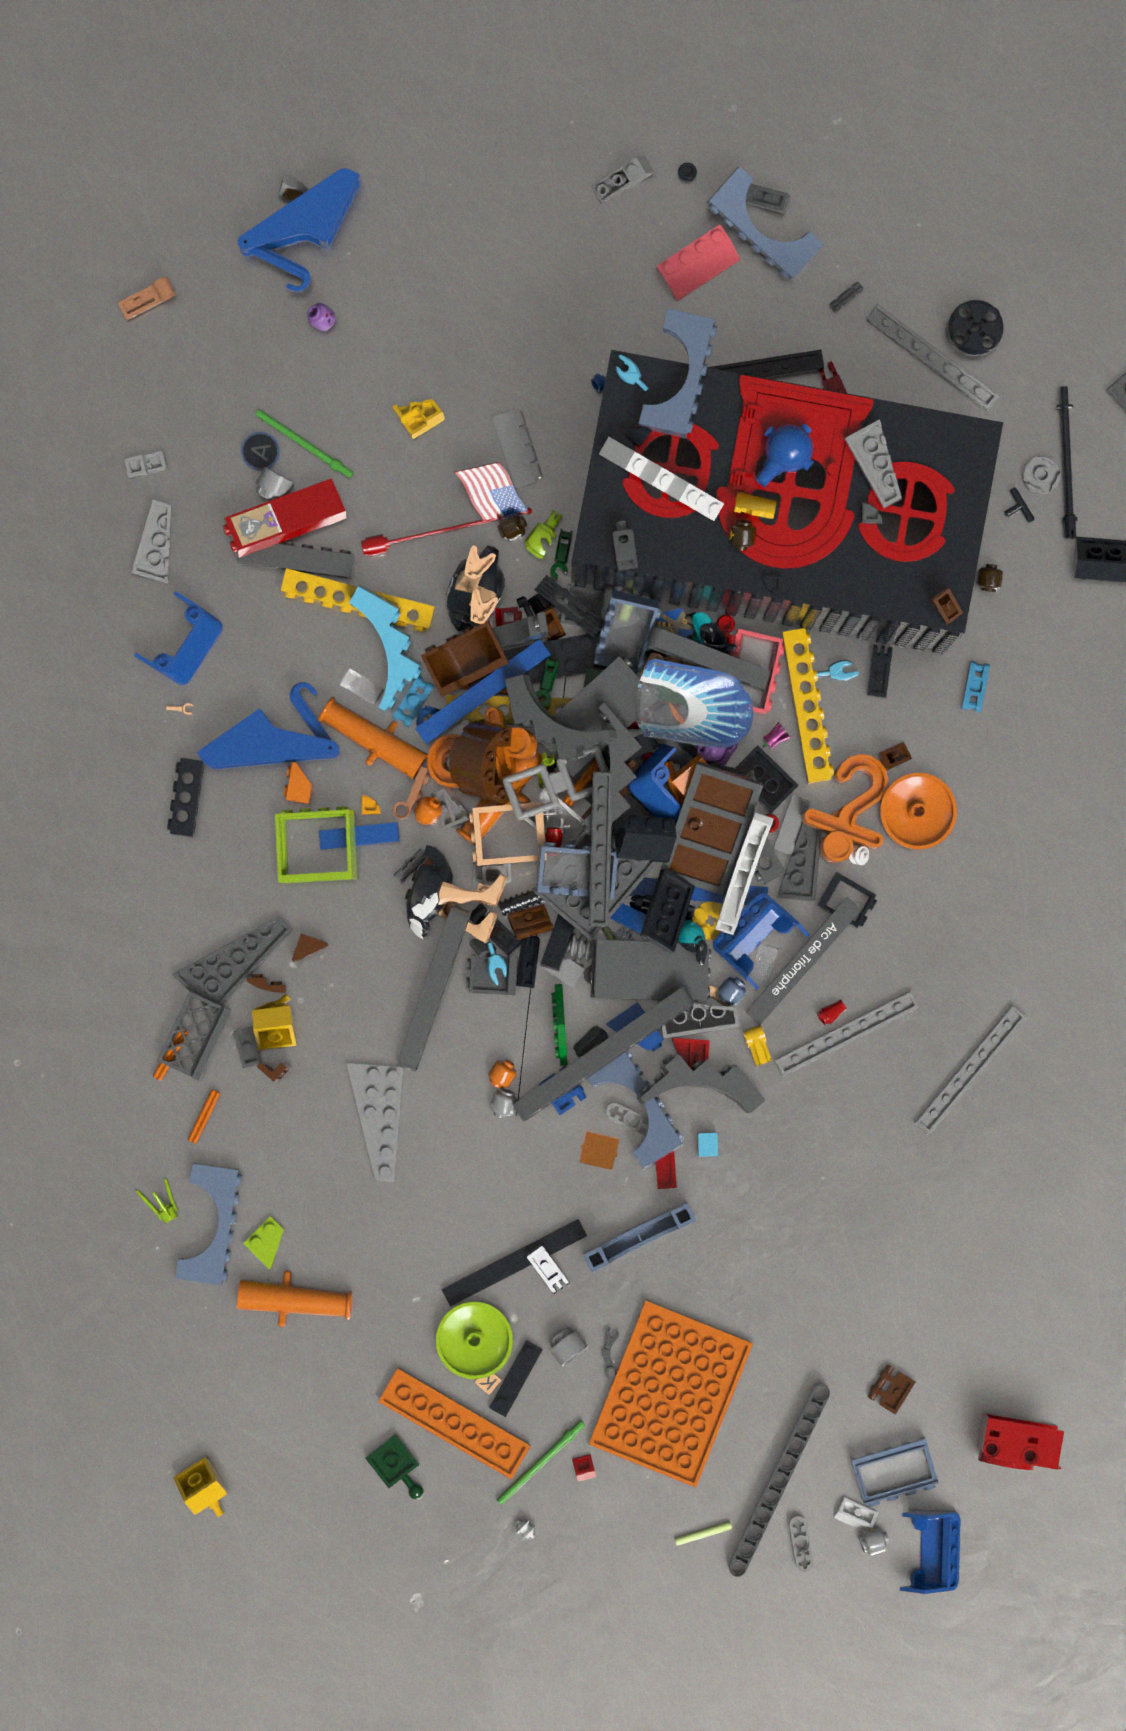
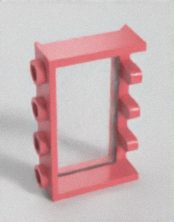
(764, 653)

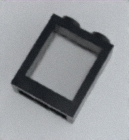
(870, 903)

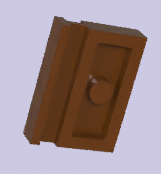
(530, 921)

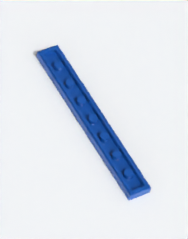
(482, 691)
(648, 886)

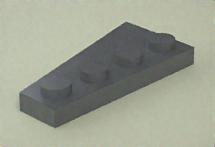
(802, 870)

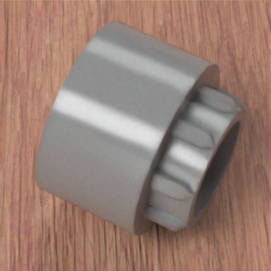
(272, 485)
(567, 1346)

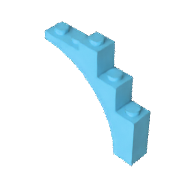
(400, 665)

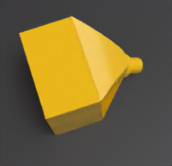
(274, 1024)
(201, 1487)

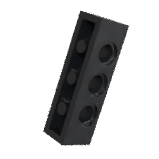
(188, 827)

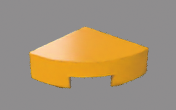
(370, 806)

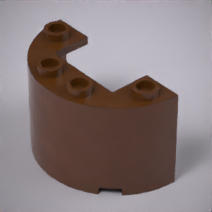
(464, 658)
(474, 759)

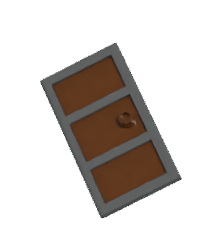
(712, 827)

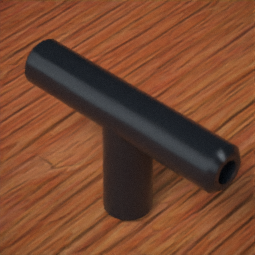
(1021, 505)

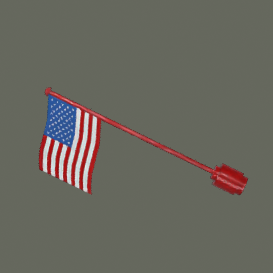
(489, 493)

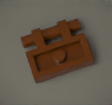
(897, 1391)

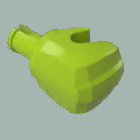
(542, 530)

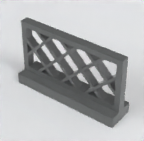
(209, 1042)

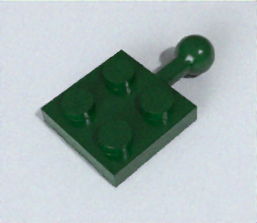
(393, 1462)

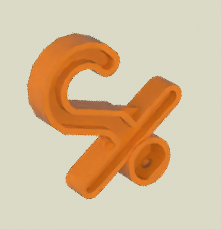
(522, 747)
(842, 823)

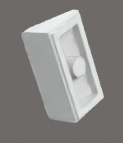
(856, 1514)

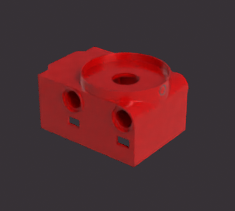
(1010, 1444)

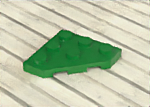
(559, 1025)

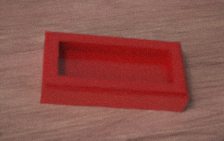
(666, 1172)

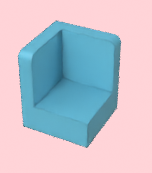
(707, 1144)

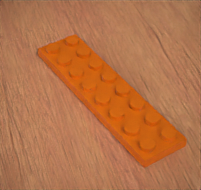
(454, 1423)

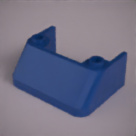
(194, 648)
(649, 786)
(753, 927)
(938, 1552)

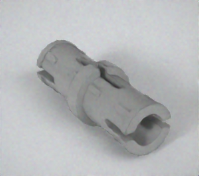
(410, 866)

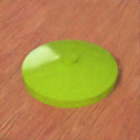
(474, 1340)

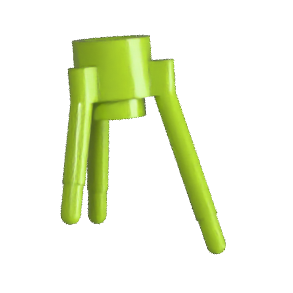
(166, 1212)

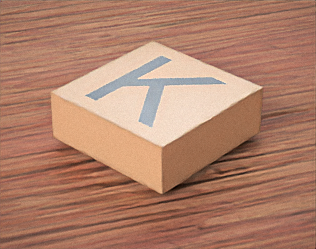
(489, 1383)

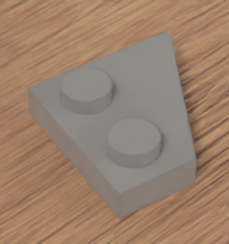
(453, 810)

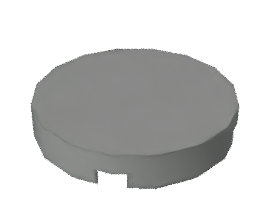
(1041, 474)

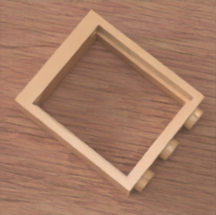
(476, 834)

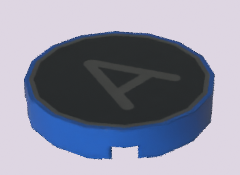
(260, 451)

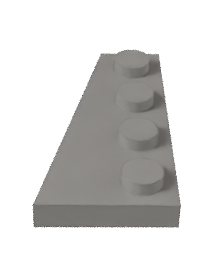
(153, 549)

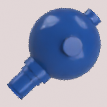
(787, 450)

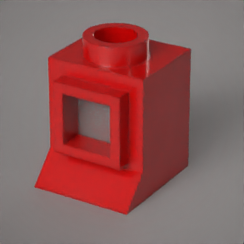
(507, 615)

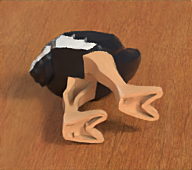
(475, 588)
(435, 895)

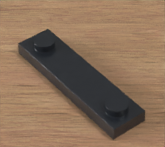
(515, 1378)

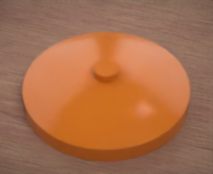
(918, 811)

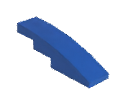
(364, 836)

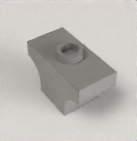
(489, 873)

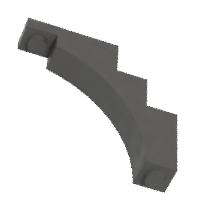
(522, 630)
(620, 751)

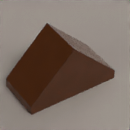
(946, 605)
(554, 626)
(894, 756)
(307, 946)

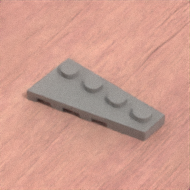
(875, 462)

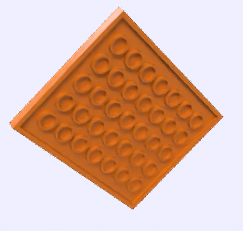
(670, 1393)

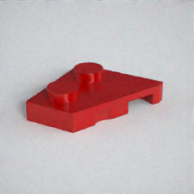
(691, 1049)

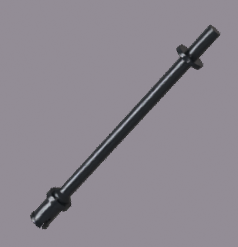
(1069, 518)

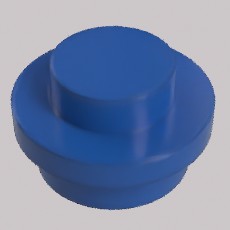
(598, 382)

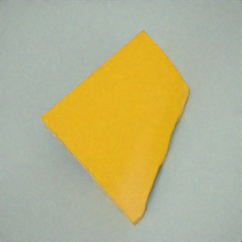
(419, 416)
(755, 505)

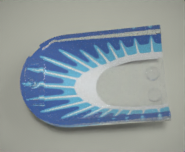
(692, 705)

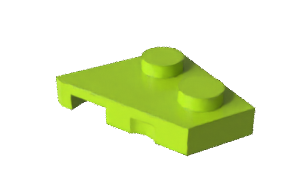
(265, 1241)

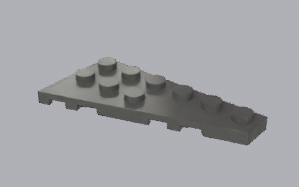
(226, 969)

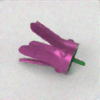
(776, 736)

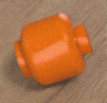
(428, 810)
(502, 1073)

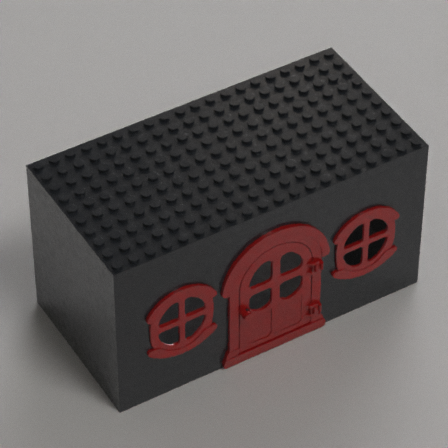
(835, 568)

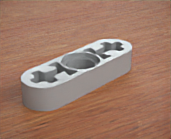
(616, 1118)
(793, 1529)

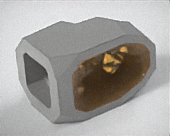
(291, 188)

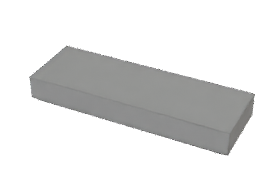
(791, 825)

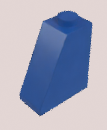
(629, 918)
(651, 1042)

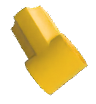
(756, 1040)

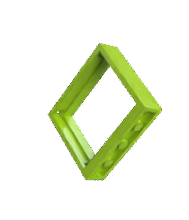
(282, 851)

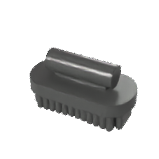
(589, 1041)

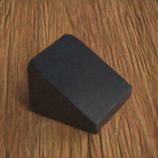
(539, 603)

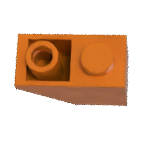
(299, 787)

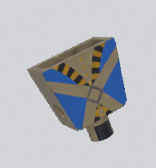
(676, 622)

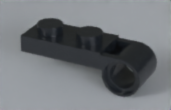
(500, 934)

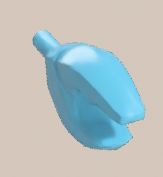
(632, 375)
(836, 672)
(495, 961)

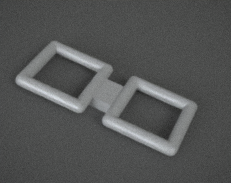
(553, 783)

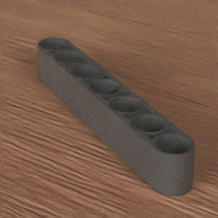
(708, 658)

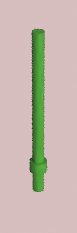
(335, 464)
(568, 1436)

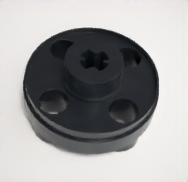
(977, 318)

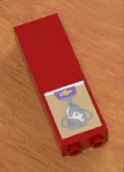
(284, 518)

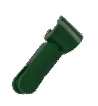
(561, 555)
(547, 682)

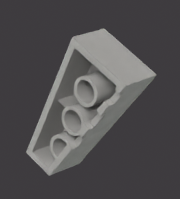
(701, 1020)

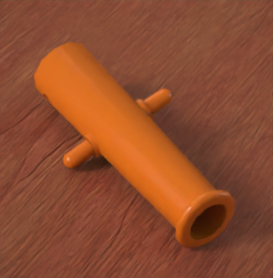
(378, 741)
(488, 819)
(292, 1299)

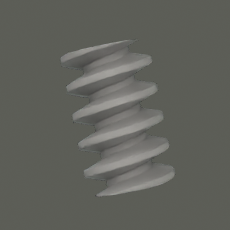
(580, 947)

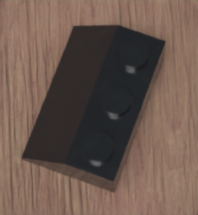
(1100, 559)
(644, 838)

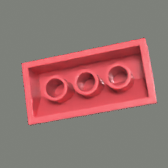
(698, 263)

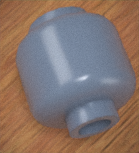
(732, 991)

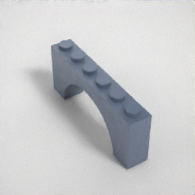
(730, 203)
(675, 414)
(660, 1137)
(222, 1186)
(638, 1236)

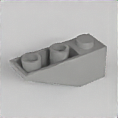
(623, 178)

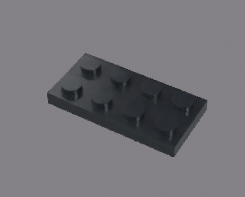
(667, 911)

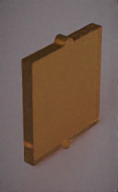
(599, 1150)

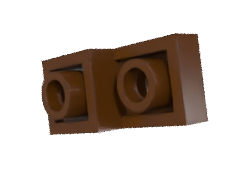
(258, 981)

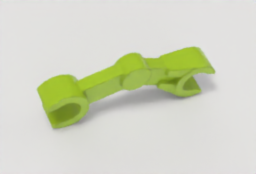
(547, 762)

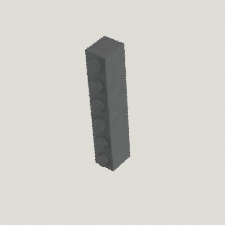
(303, 559)

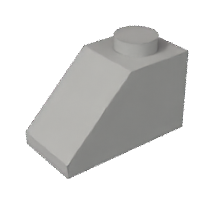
(569, 971)

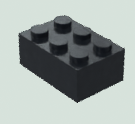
(776, 781)

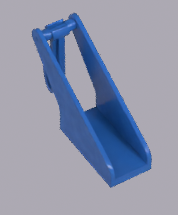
(310, 217)
(260, 743)

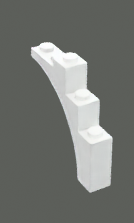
(661, 478)
(743, 873)

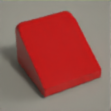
(584, 1467)

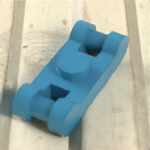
(975, 686)
(413, 701)

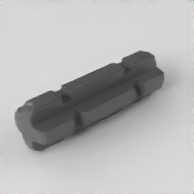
(846, 296)

